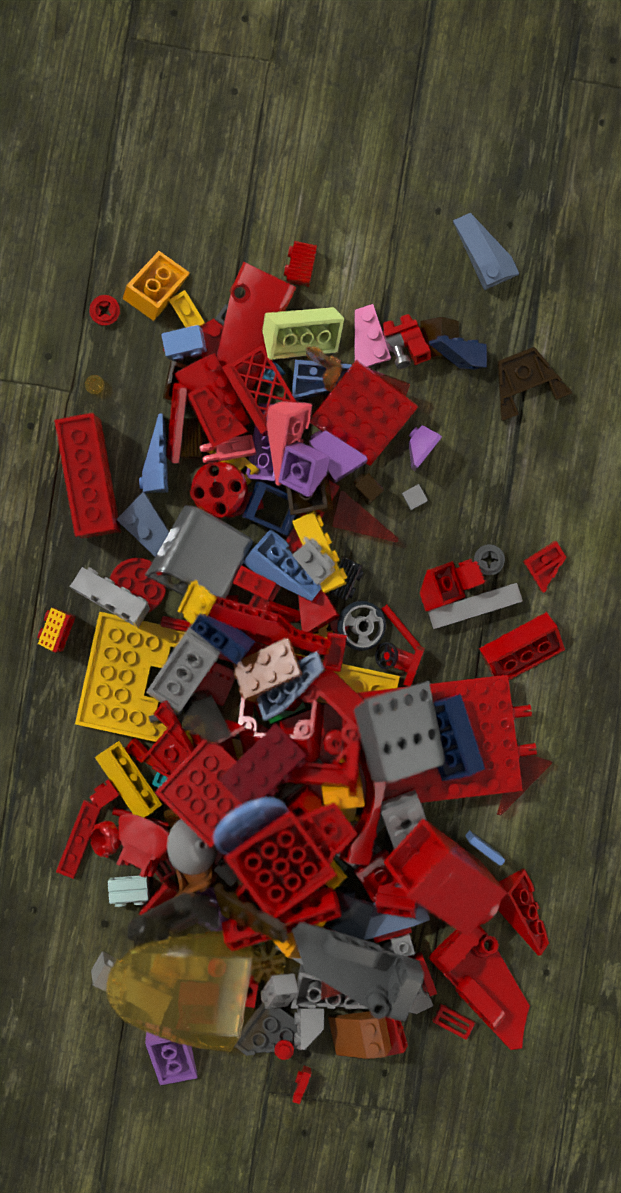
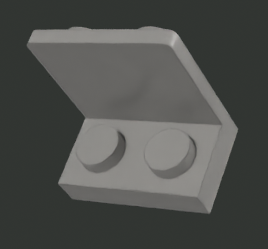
(313, 561)

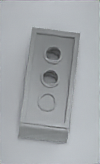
(183, 670)
(402, 815)

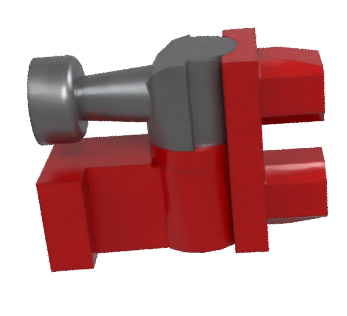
(403, 336)

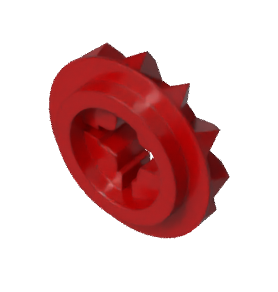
(104, 301)

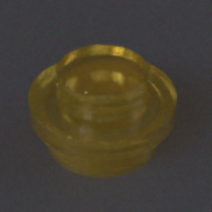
(94, 384)

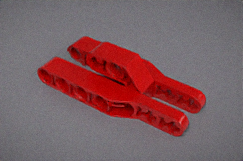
(264, 628)

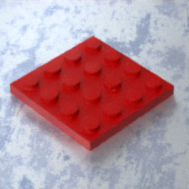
(364, 411)
(197, 793)

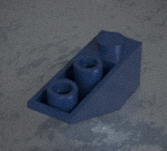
(462, 353)
(223, 637)

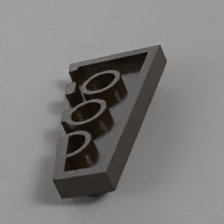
(248, 915)

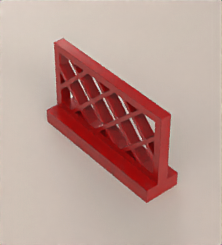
(245, 394)

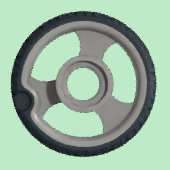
(374, 615)

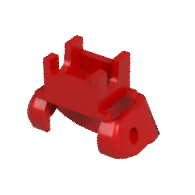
(143, 843)

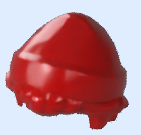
(105, 839)

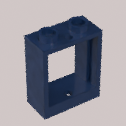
(253, 504)

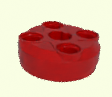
(219, 489)

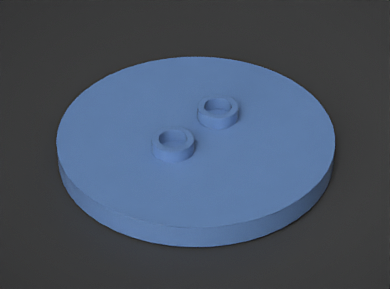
(246, 822)

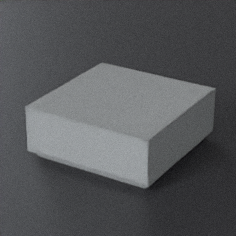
(414, 497)

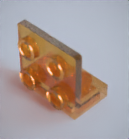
(332, 364)

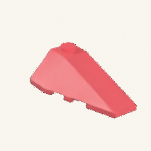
(285, 427)

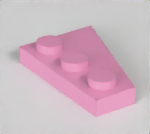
(369, 338)

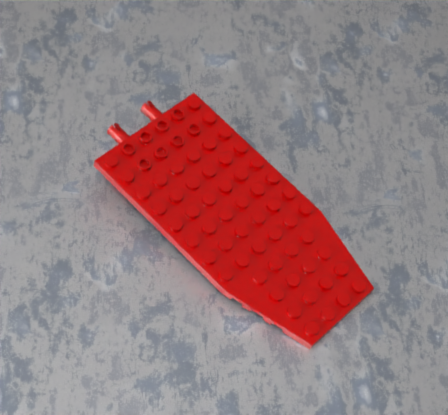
(492, 722)

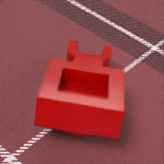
(302, 1080)

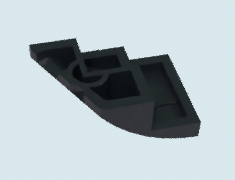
(354, 913)

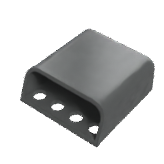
(200, 550)
(400, 733)

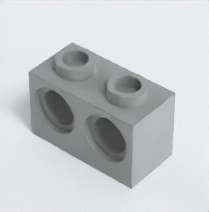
(279, 991)

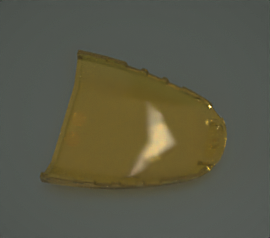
(183, 990)

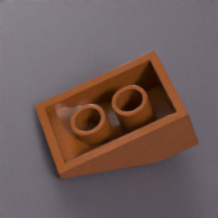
(360, 1035)

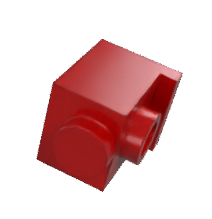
(104, 794)

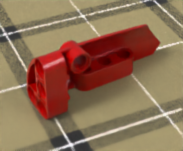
(246, 316)
(484, 983)

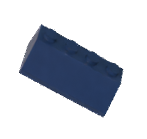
(457, 740)

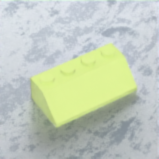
(291, 332)

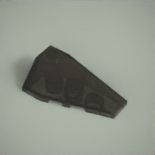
(204, 718)

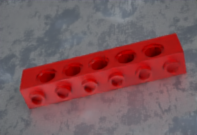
(328, 909)

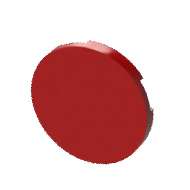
(132, 576)

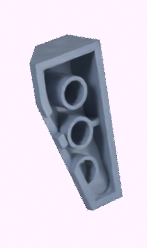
(279, 698)

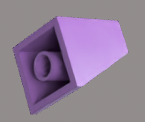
(342, 456)

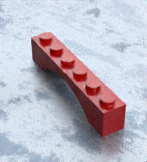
(360, 847)

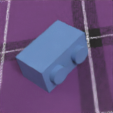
(184, 343)

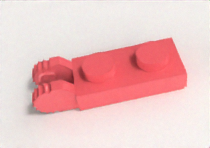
(231, 449)

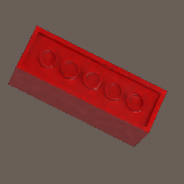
(87, 475)

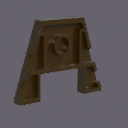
(523, 373)

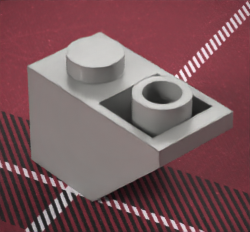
(309, 1025)

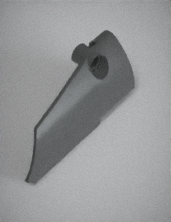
(360, 970)

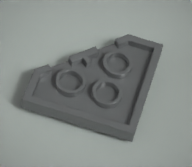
(265, 1030)

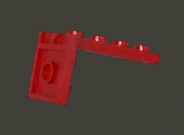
(332, 774)

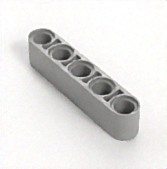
(475, 605)

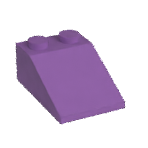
(170, 1060)

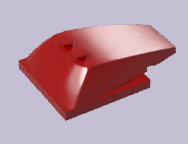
(291, 857)

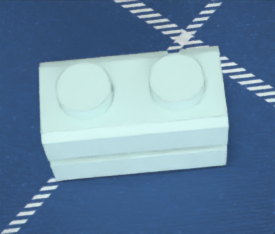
(128, 889)

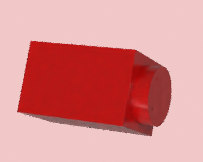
(445, 878)

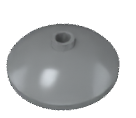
(185, 850)

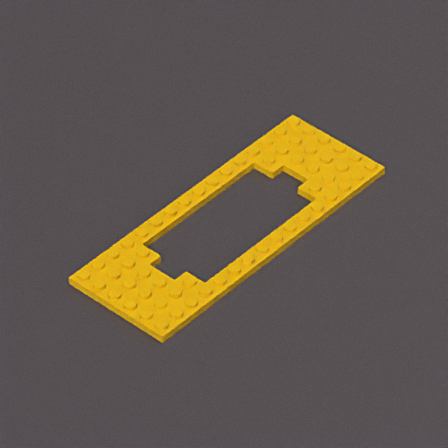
(120, 670)

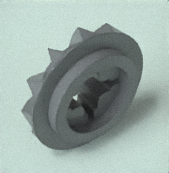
(495, 553)

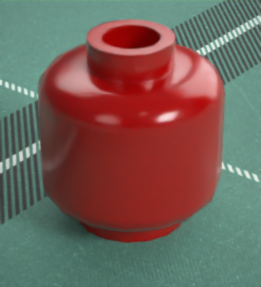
(328, 740)

